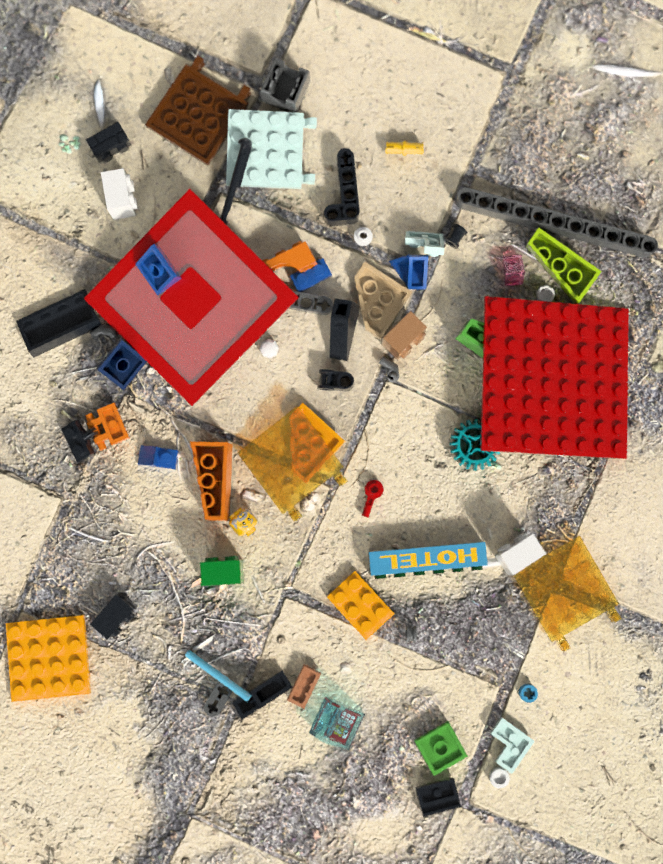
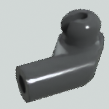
(104, 329)

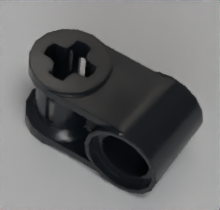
(333, 380)

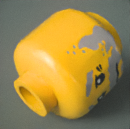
(243, 522)

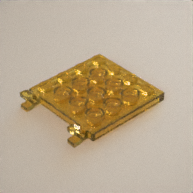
(291, 461)
(566, 590)

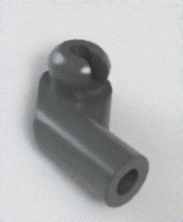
(392, 369)

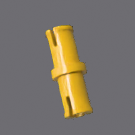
(404, 147)

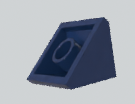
(121, 364)

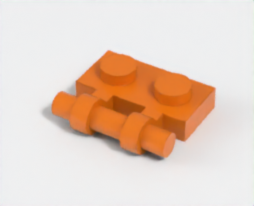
(112, 423)

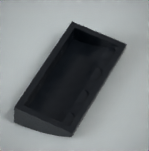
(58, 323)

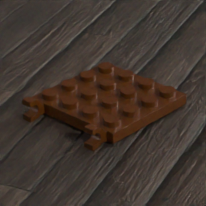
(196, 113)

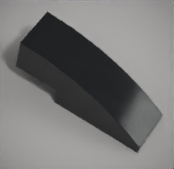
(261, 695)

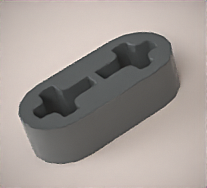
(214, 696)

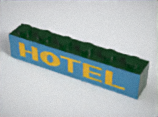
(427, 559)

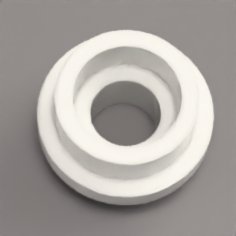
(363, 242)

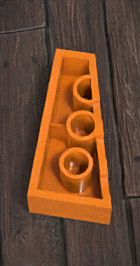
(214, 472)

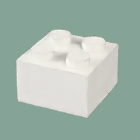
(119, 194)
(519, 554)

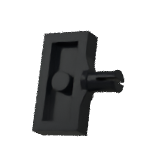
(79, 440)

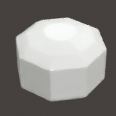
(545, 293)
(269, 348)

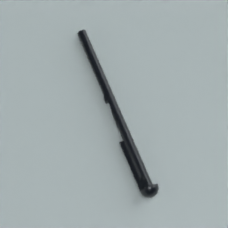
(237, 176)

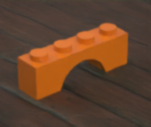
(297, 257)

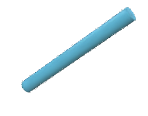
(218, 675)

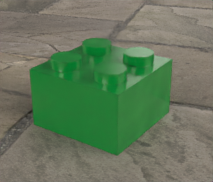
(221, 572)

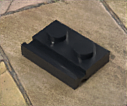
(438, 796)

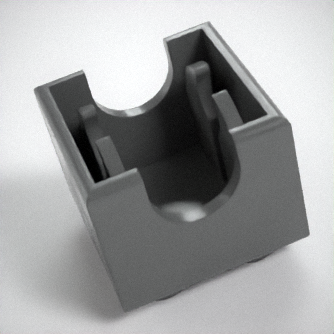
(285, 86)

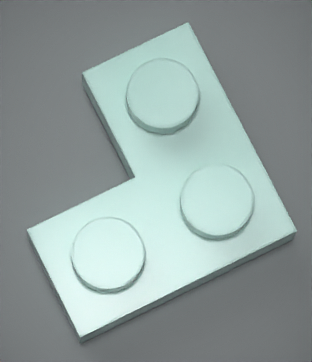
(432, 242)
(515, 743)

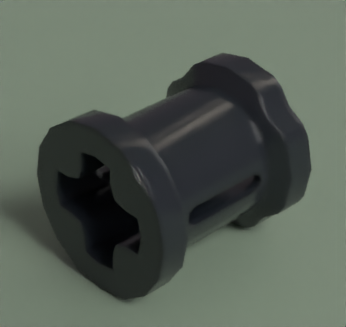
(455, 236)

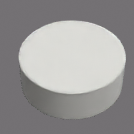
(499, 777)

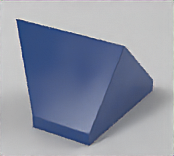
(412, 270)

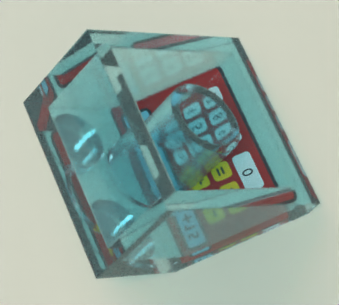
(336, 723)

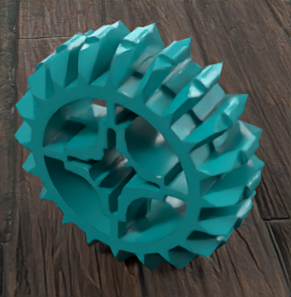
(467, 439)

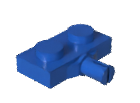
(312, 276)

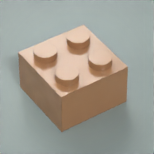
(404, 336)

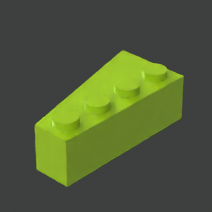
(564, 266)

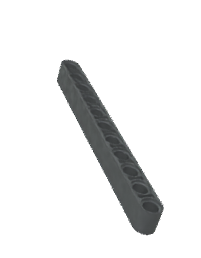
(565, 220)

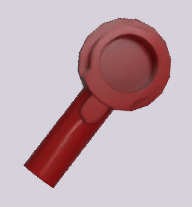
(373, 490)

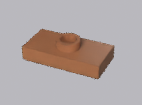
(304, 686)

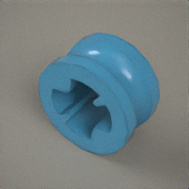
(533, 697)

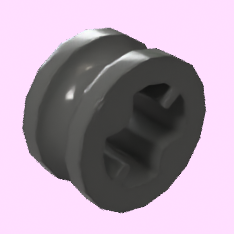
(410, 634)

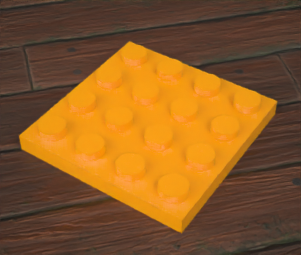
(48, 658)

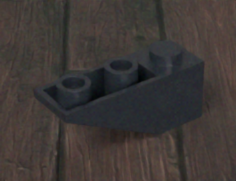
(342, 328)

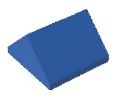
(157, 269)

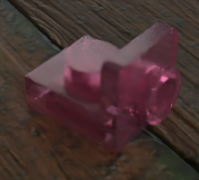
(513, 269)

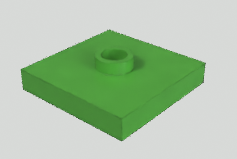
(440, 748)

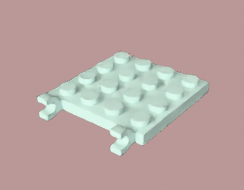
(275, 149)

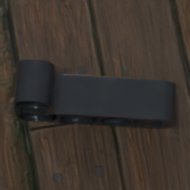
(345, 187)

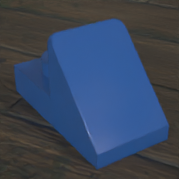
(158, 457)

